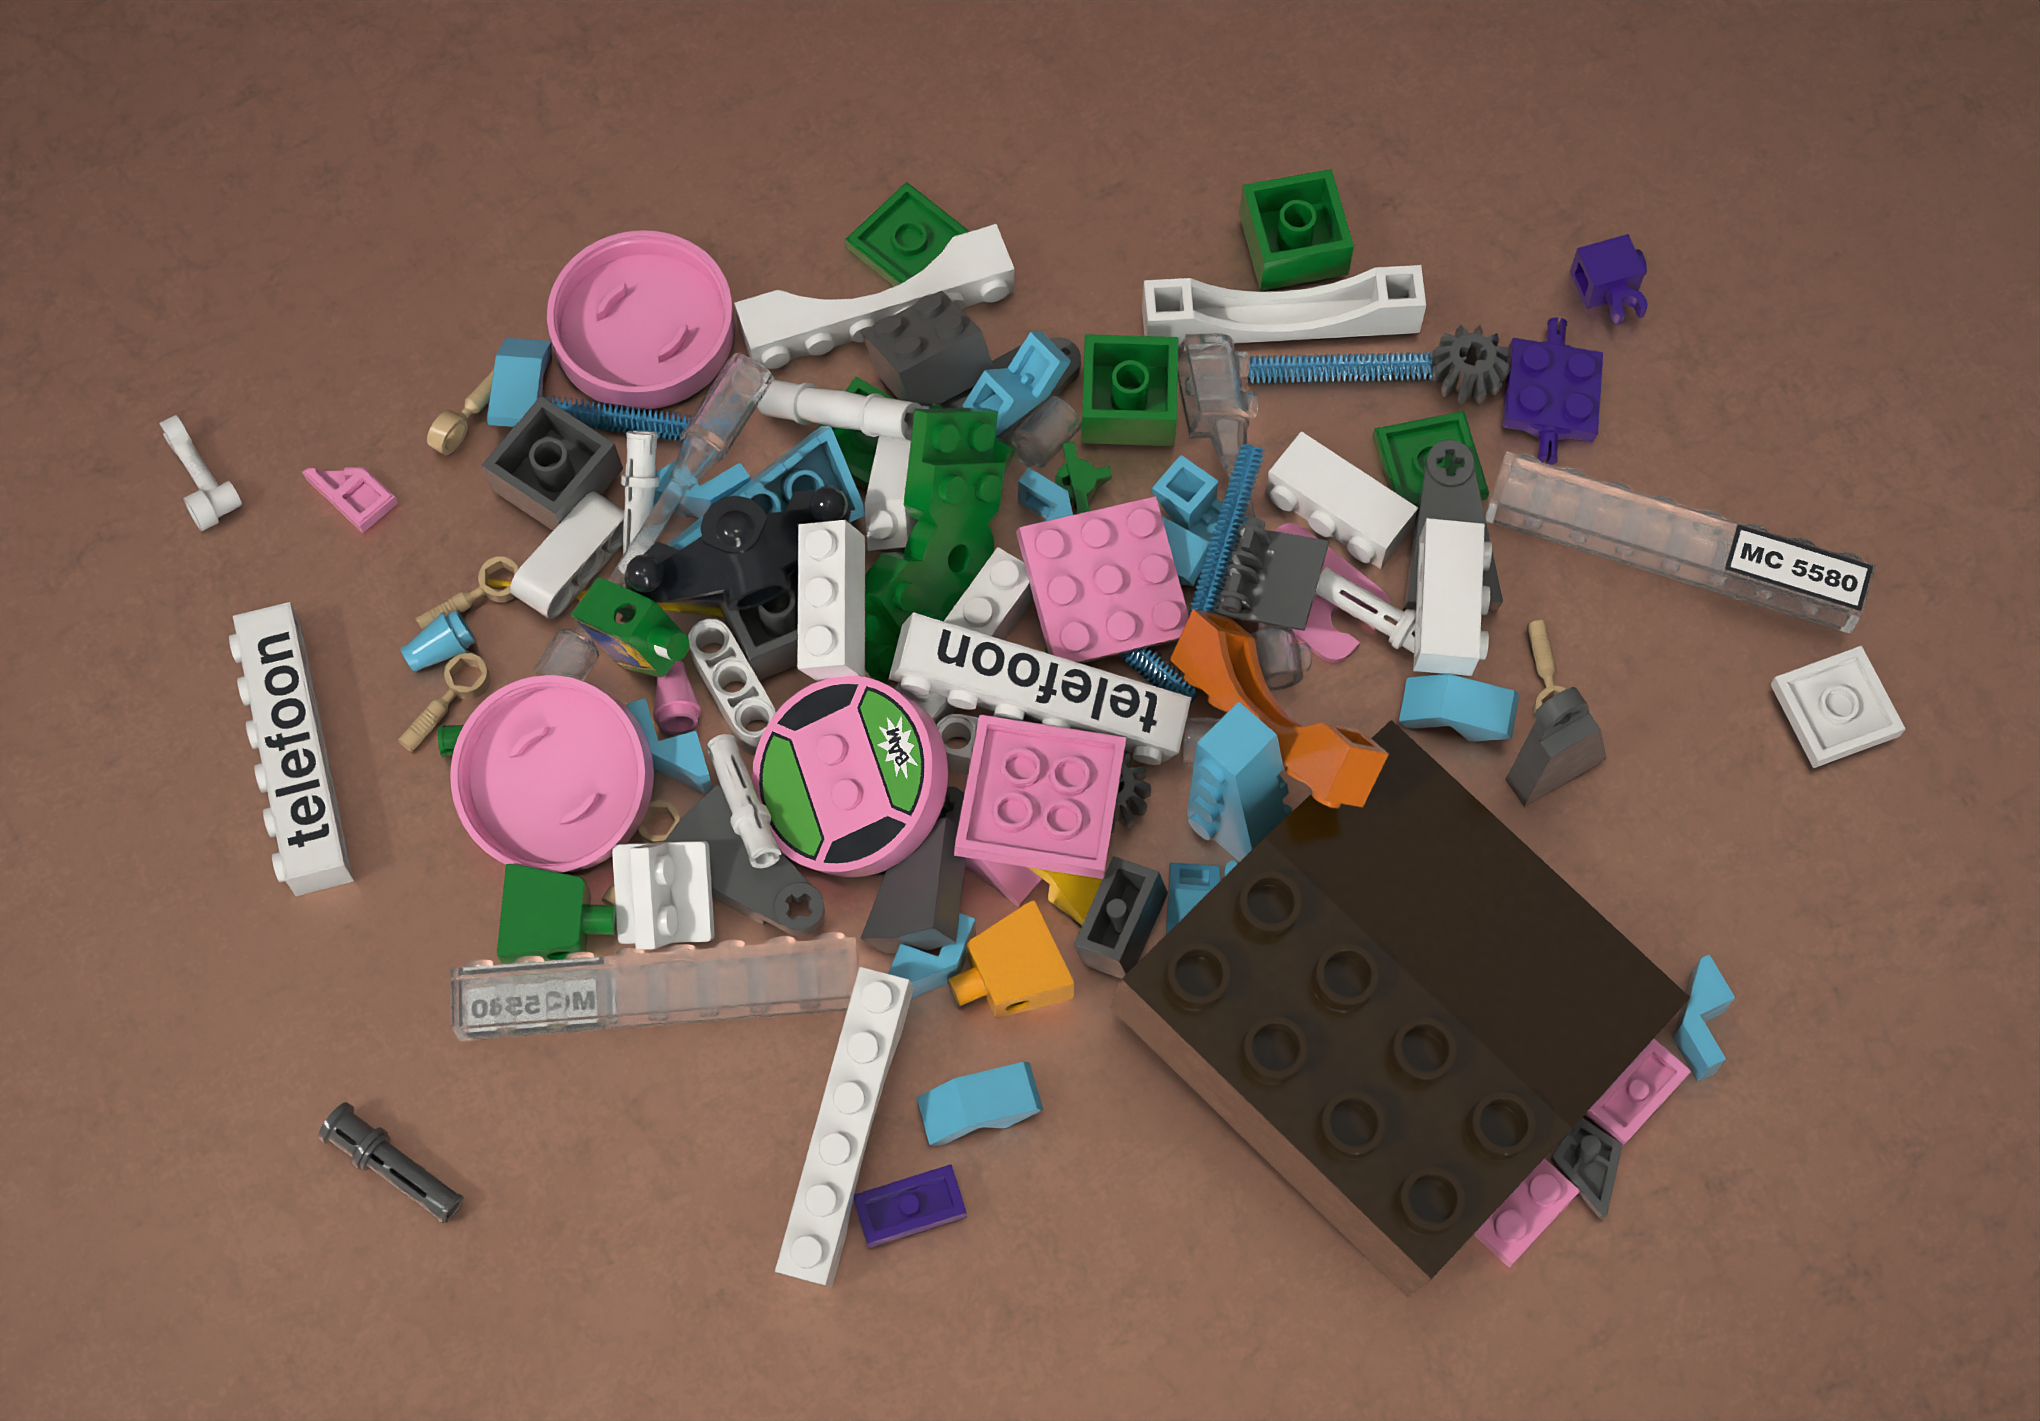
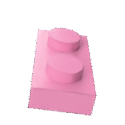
(1638, 1092)
(1526, 1213)

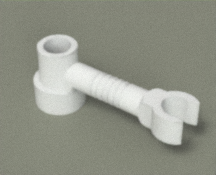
(211, 499)

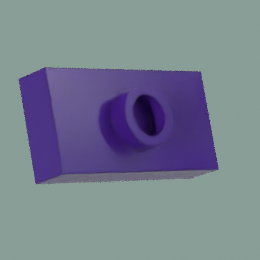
(909, 1206)

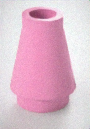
(675, 702)

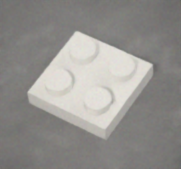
(1837, 706)

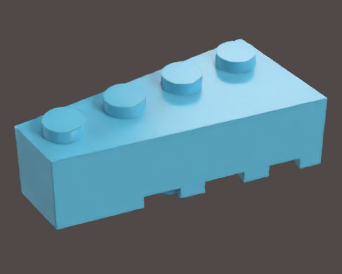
(805, 467)

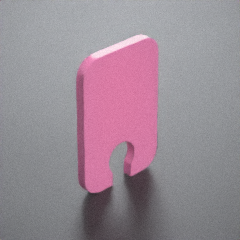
(1319, 632)

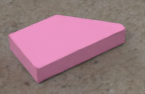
(353, 494)

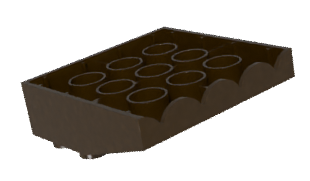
(1398, 1009)

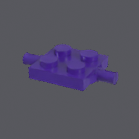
(1553, 390)

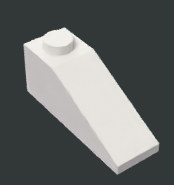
(885, 515)

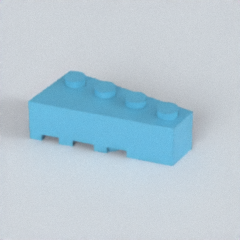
(1237, 783)

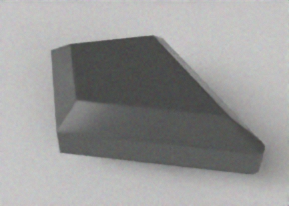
(1590, 1163)

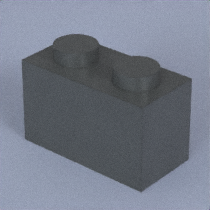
(1121, 917)

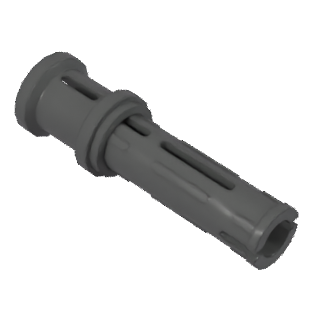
(372, 1150)

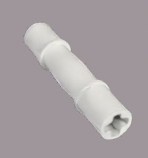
(839, 409)

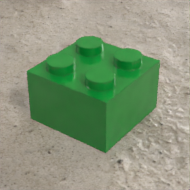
(1296, 229)
(1130, 390)

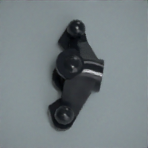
(741, 552)

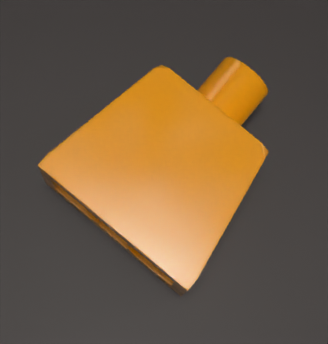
(1014, 966)

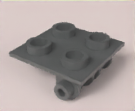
(1271, 576)

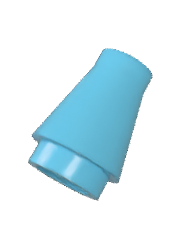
(439, 641)

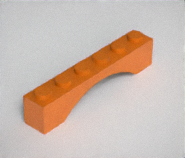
(1328, 757)

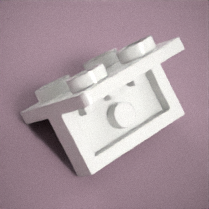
(663, 893)

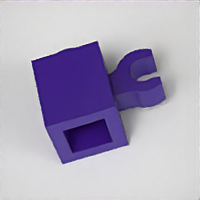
(1611, 275)

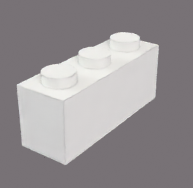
(1340, 500)
(1451, 597)
(831, 600)

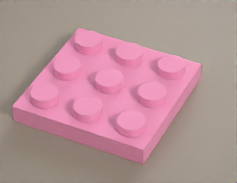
(1104, 581)
(1040, 796)

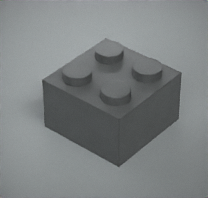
(928, 351)
(551, 463)
(768, 632)

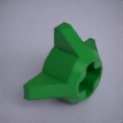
(1083, 478)

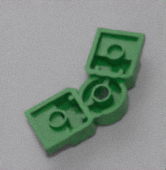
(953, 495)

